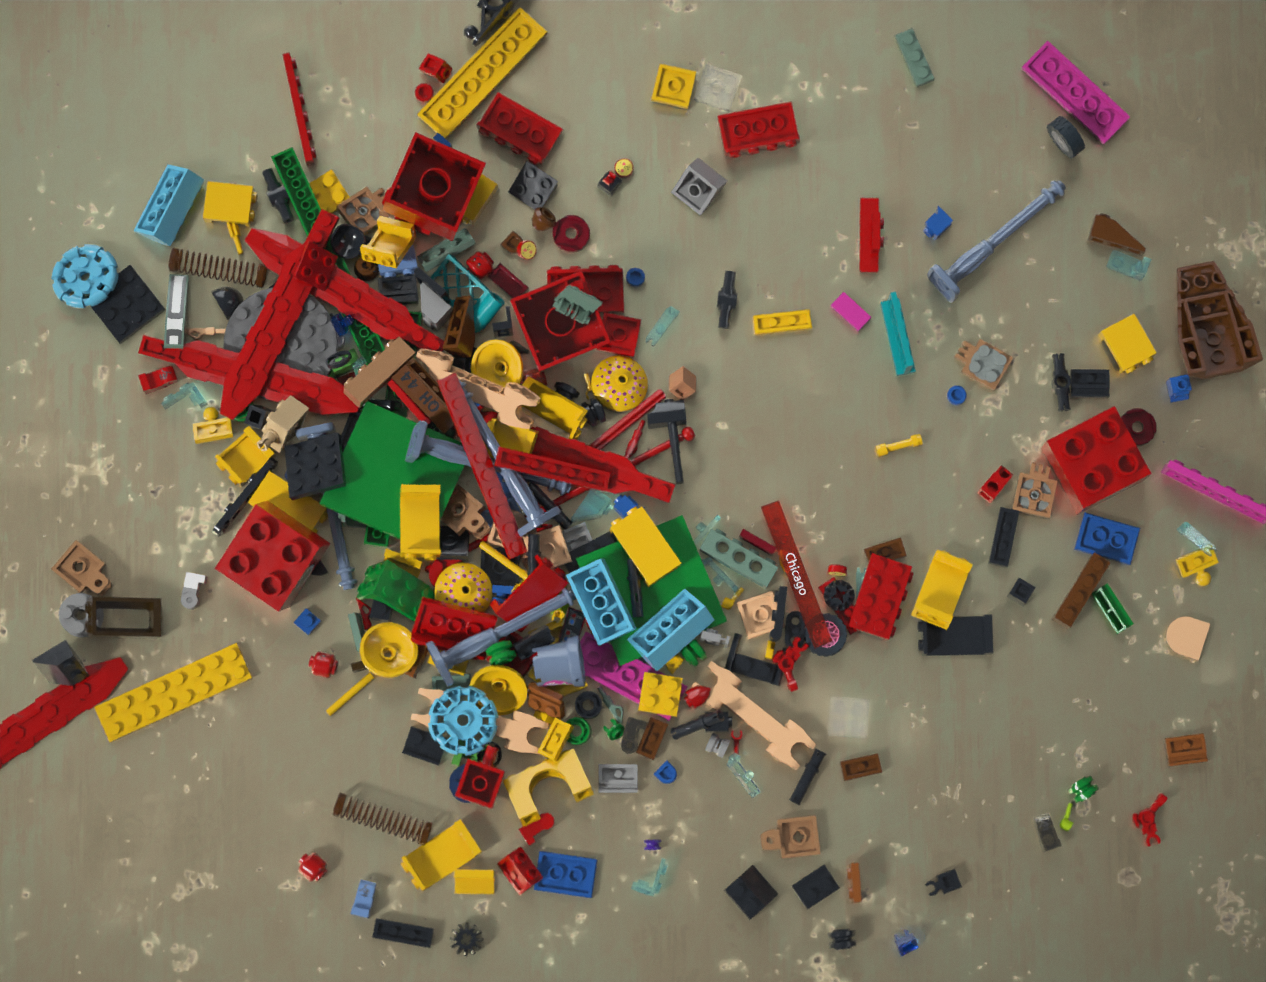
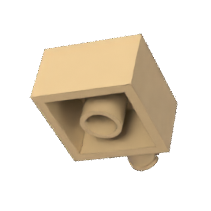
(282, 424)

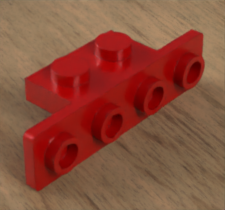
(870, 235)

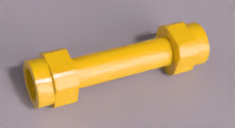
(914, 441)

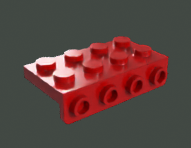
(519, 129)
(758, 129)
(604, 284)
(881, 597)
(448, 624)

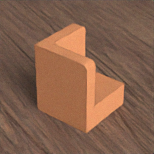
(682, 383)

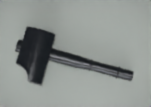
(670, 415)

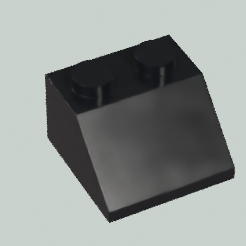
(61, 665)
(751, 892)

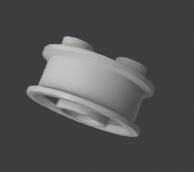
(68, 614)

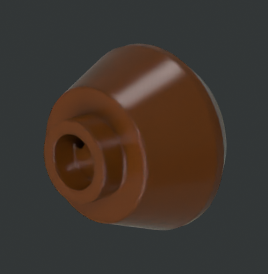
(543, 219)
(366, 272)

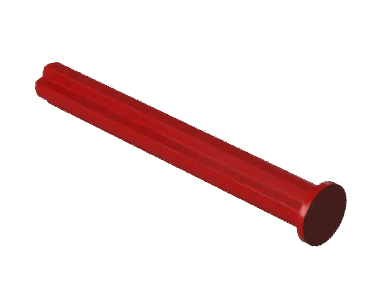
(628, 420)

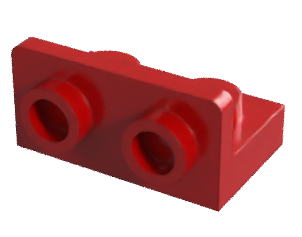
(520, 870)

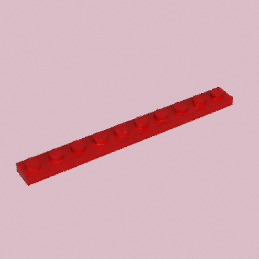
(482, 465)

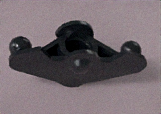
(497, 15)

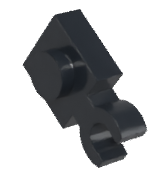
(946, 882)

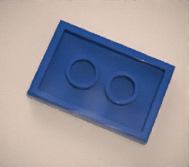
(1107, 538)
(566, 874)

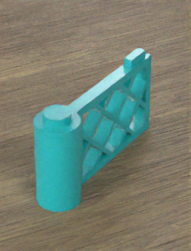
(487, 304)

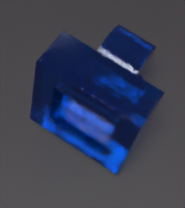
(341, 324)
(906, 944)

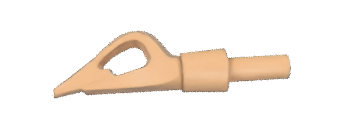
(203, 331)

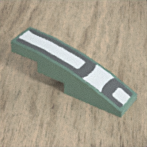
(176, 311)

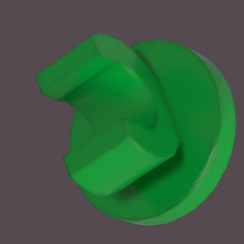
(615, 731)

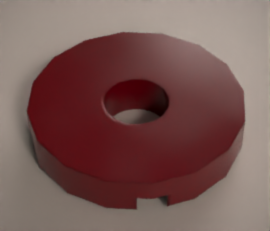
(575, 244)
(1148, 424)

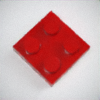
(622, 333)

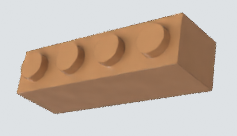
(378, 372)

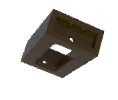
(152, 605)

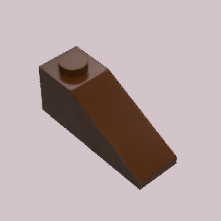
(1112, 234)
(461, 328)

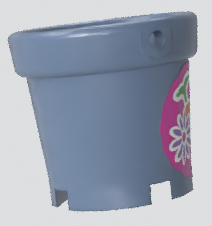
(560, 663)

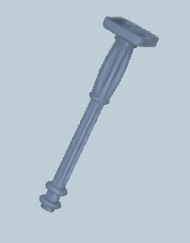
(947, 280)
(455, 453)
(517, 485)
(344, 570)
(480, 642)

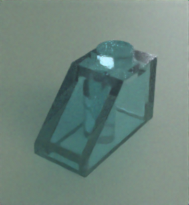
(592, 507)

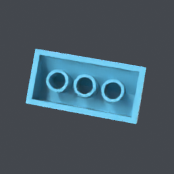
(169, 204)
(601, 601)
(671, 629)

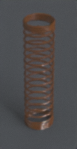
(175, 258)
(338, 808)

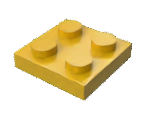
(673, 86)
(328, 191)
(660, 694)

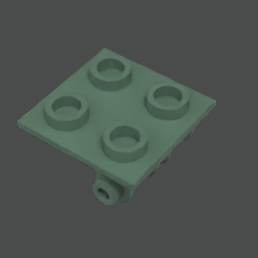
(578, 301)

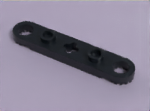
(234, 509)

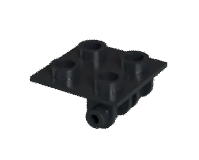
(533, 186)

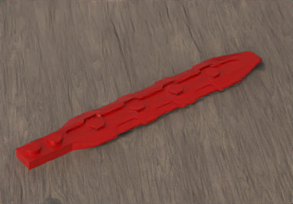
(348, 294)
(272, 326)
(211, 364)
(623, 473)
(56, 708)

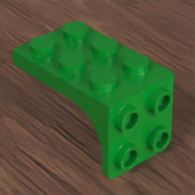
(394, 588)

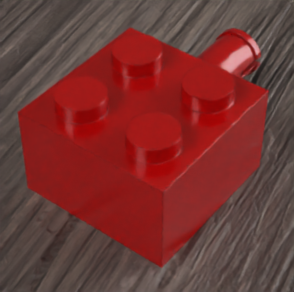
(481, 780)

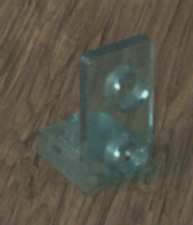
(1128, 265)
(185, 389)
(642, 886)

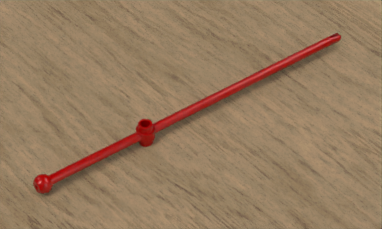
(686, 434)

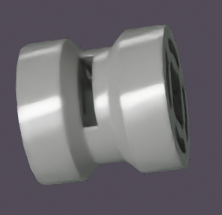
(713, 743)

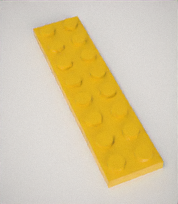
(482, 73)
(173, 692)

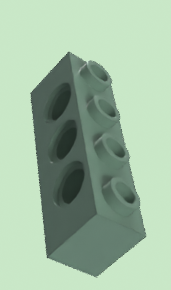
(761, 578)

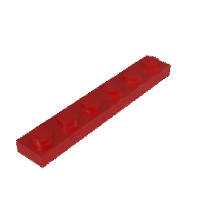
(298, 101)
(552, 469)

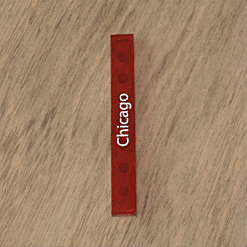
(796, 574)

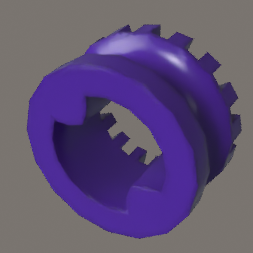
(652, 845)

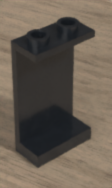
(963, 637)

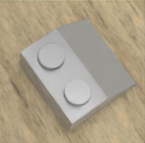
(699, 186)
(434, 309)

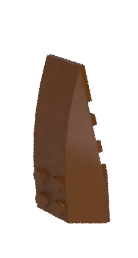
(1212, 325)

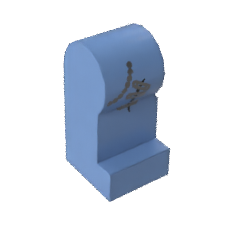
(364, 899)

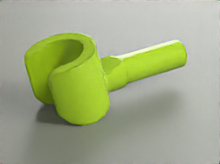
(1066, 824)

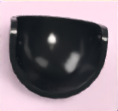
(347, 241)
(228, 299)

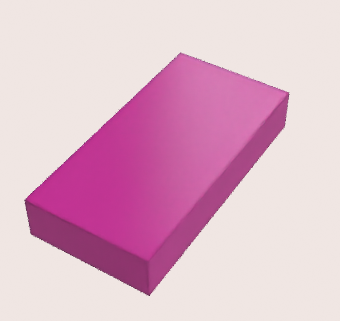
(850, 311)

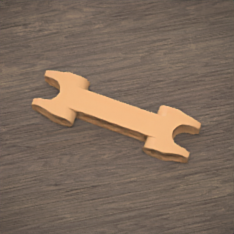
(504, 400)
(513, 730)
(780, 736)

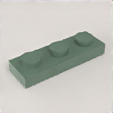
(914, 57)
(437, 254)

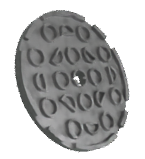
(307, 344)

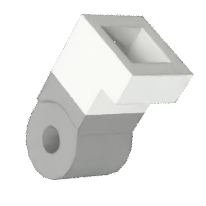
(191, 590)

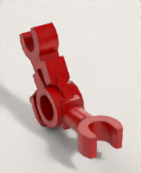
(787, 660)
(1147, 819)

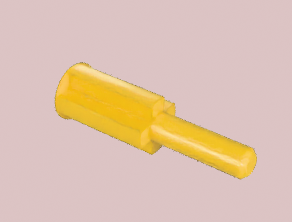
(235, 233)

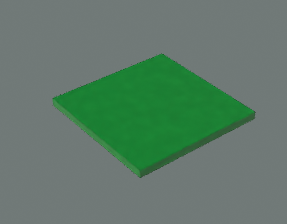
(378, 468)
(689, 576)

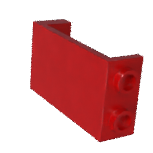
(536, 589)

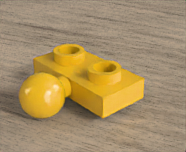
(212, 428)
(1197, 562)

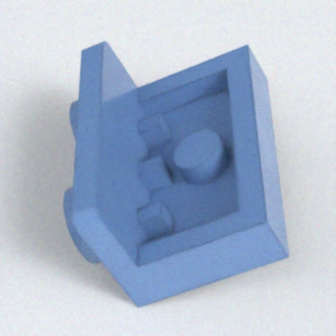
(406, 267)

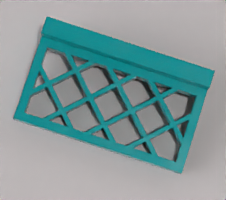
(897, 335)

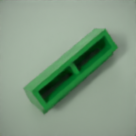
(1112, 608)

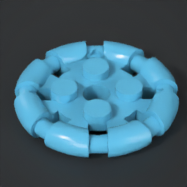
(79, 267)
(473, 726)

